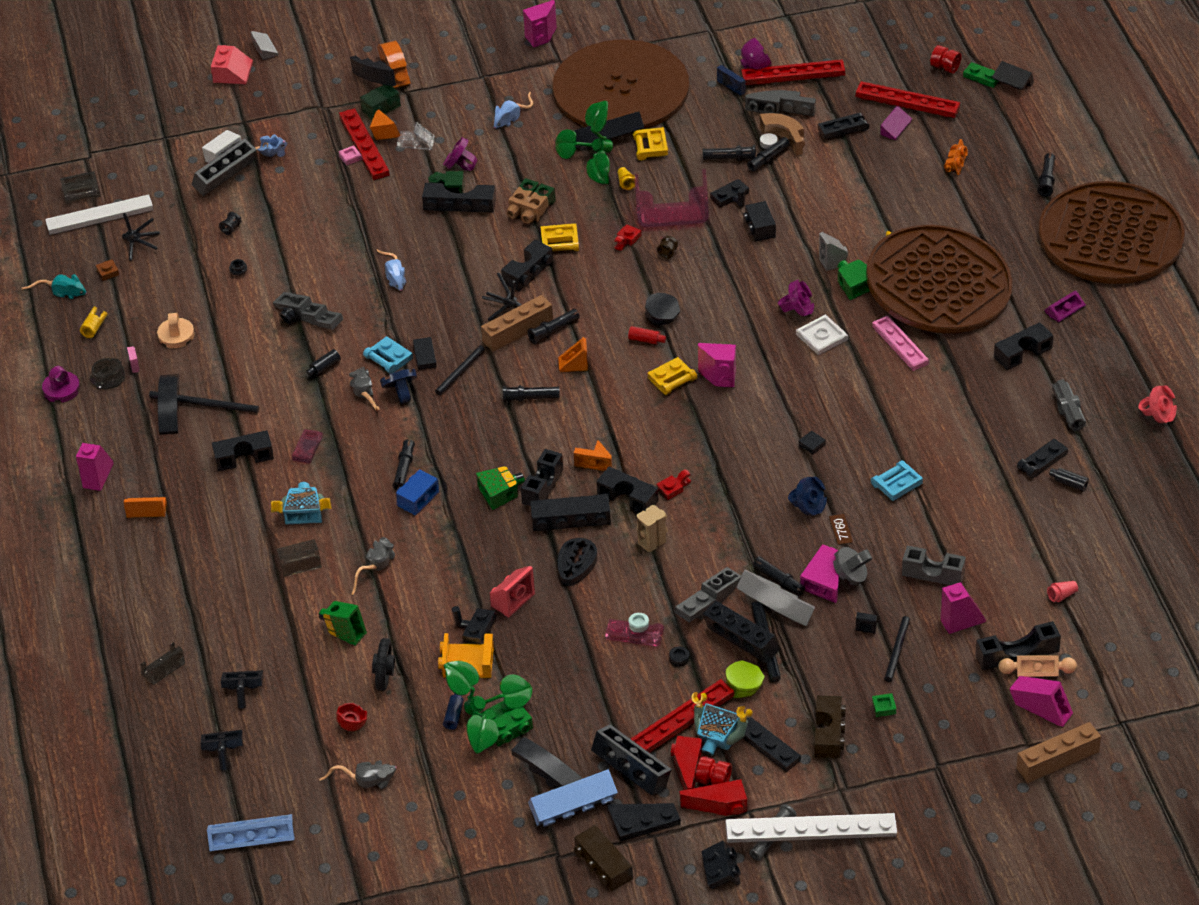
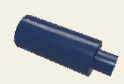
(453, 712)

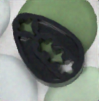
(567, 560)

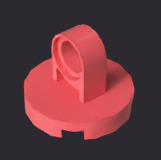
(1159, 404)

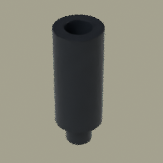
(323, 363)
(1069, 478)

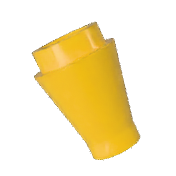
(626, 179)

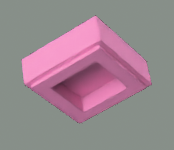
(350, 155)
(133, 359)

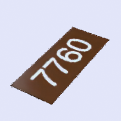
(841, 529)

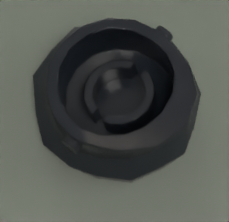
(661, 308)

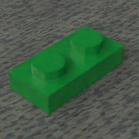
(980, 74)

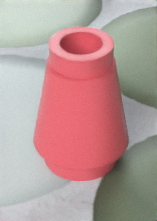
(1061, 590)

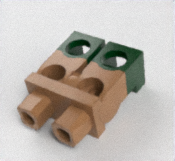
(531, 202)

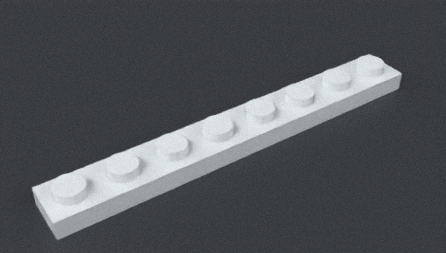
(810, 827)

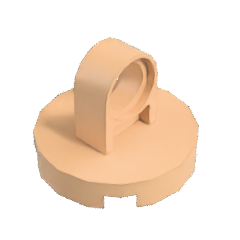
(175, 331)

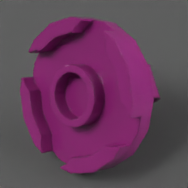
(459, 155)
(797, 299)
(60, 385)

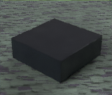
(812, 442)
(866, 622)

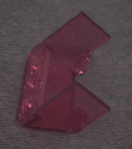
(676, 213)

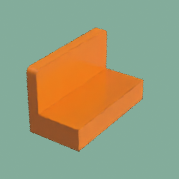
(145, 507)

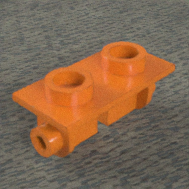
(956, 158)

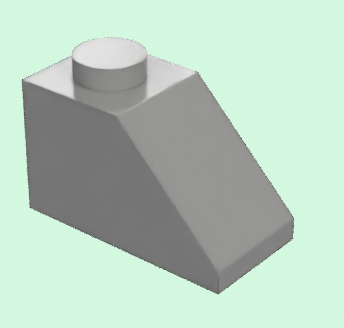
(831, 251)

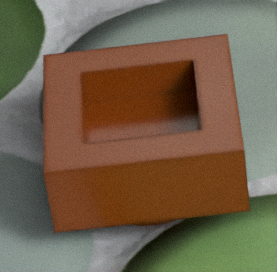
(107, 270)

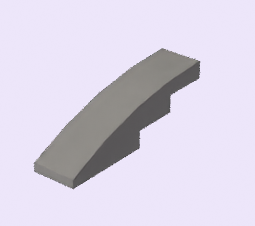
(775, 597)

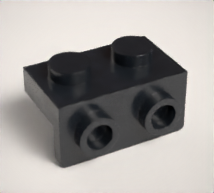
(720, 864)

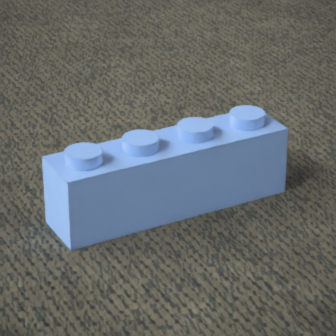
(573, 797)

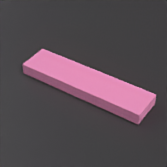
(900, 343)

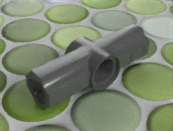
(1069, 405)

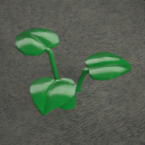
(599, 165)
(482, 731)

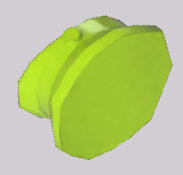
(744, 678)

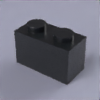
(759, 221)

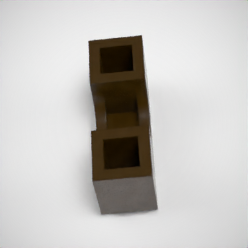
(829, 713)

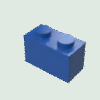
(417, 492)

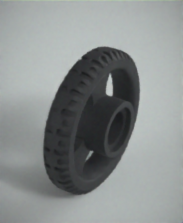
(383, 664)

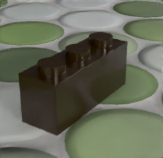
(603, 858)

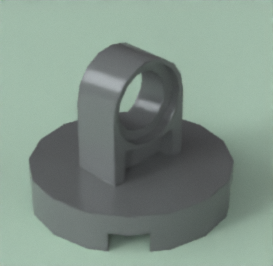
(852, 565)

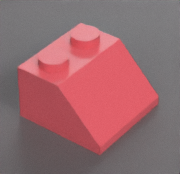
(230, 65)
(513, 591)

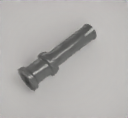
(762, 846)

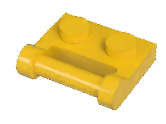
(656, 142)
(560, 233)
(671, 375)

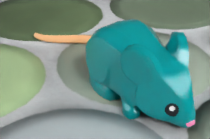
(63, 286)

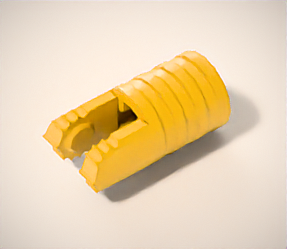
(92, 323)

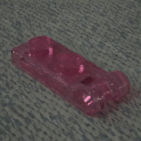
(620, 631)

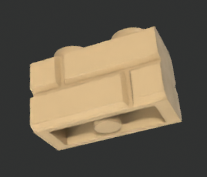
(651, 528)

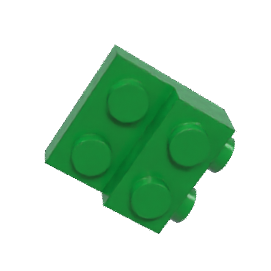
(509, 721)

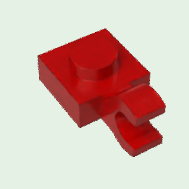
(627, 235)
(673, 486)

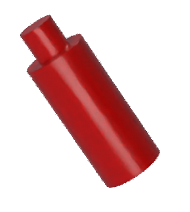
(645, 335)

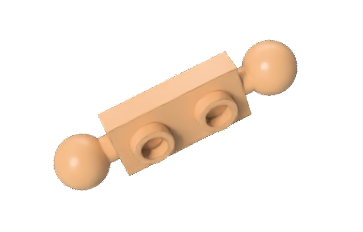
(1037, 665)

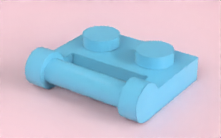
(391, 351)
(899, 484)

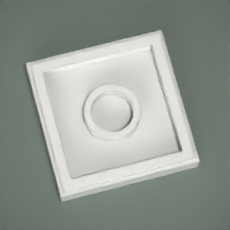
(821, 334)

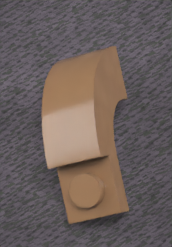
(784, 127)

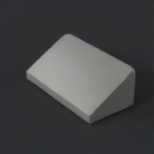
(263, 45)

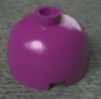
(754, 56)

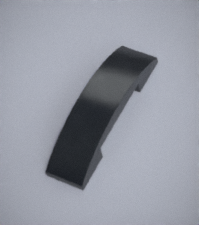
(168, 404)

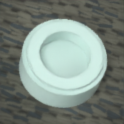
(638, 622)

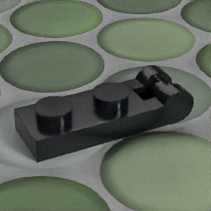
(843, 125)
(1042, 458)

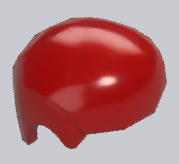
(351, 716)

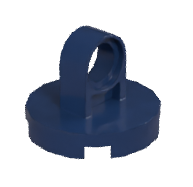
(399, 381)
(809, 496)

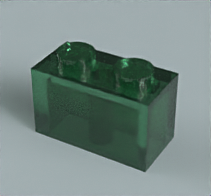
(382, 98)

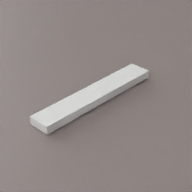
(99, 214)

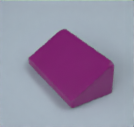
(895, 123)
(1065, 306)

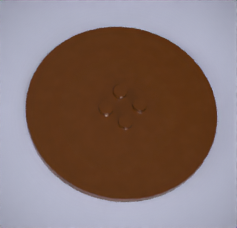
(627, 75)
(1111, 232)
(939, 278)

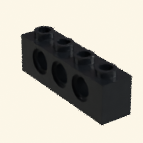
(741, 632)
(631, 759)

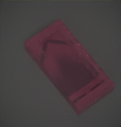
(307, 446)

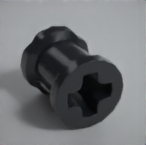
(230, 223)

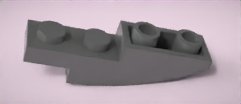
(780, 100)
(714, 589)

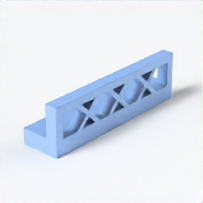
(250, 832)

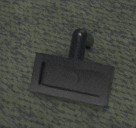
(731, 192)
(477, 626)
(239, 681)
(221, 741)

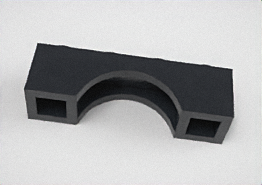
(479, 199)
(1041, 640)

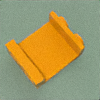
(477, 655)

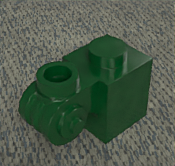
(452, 180)

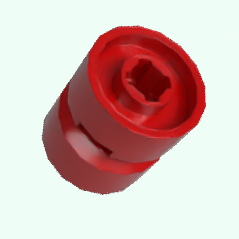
(946, 59)
(711, 772)

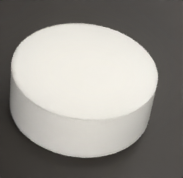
(767, 140)

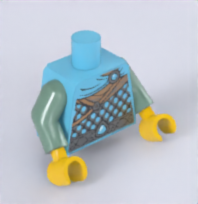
(302, 505)
(718, 726)

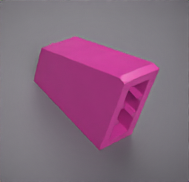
(93, 466)
(820, 575)
(959, 609)
(1042, 698)

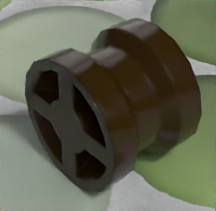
(667, 247)

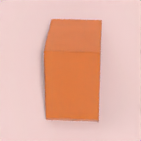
(383, 127)
(574, 358)

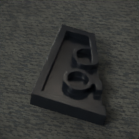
(642, 819)

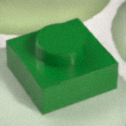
(884, 705)

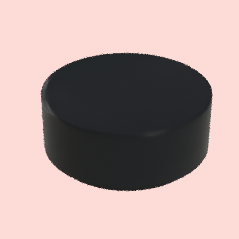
(679, 656)

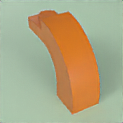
(394, 58)

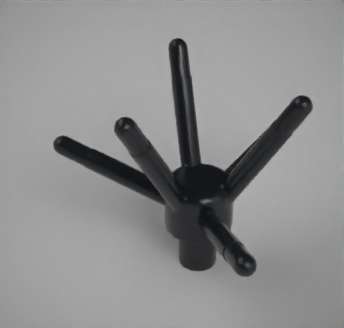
(134, 235)
(509, 301)

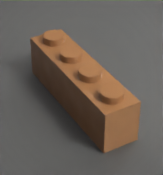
(516, 323)
(1058, 752)

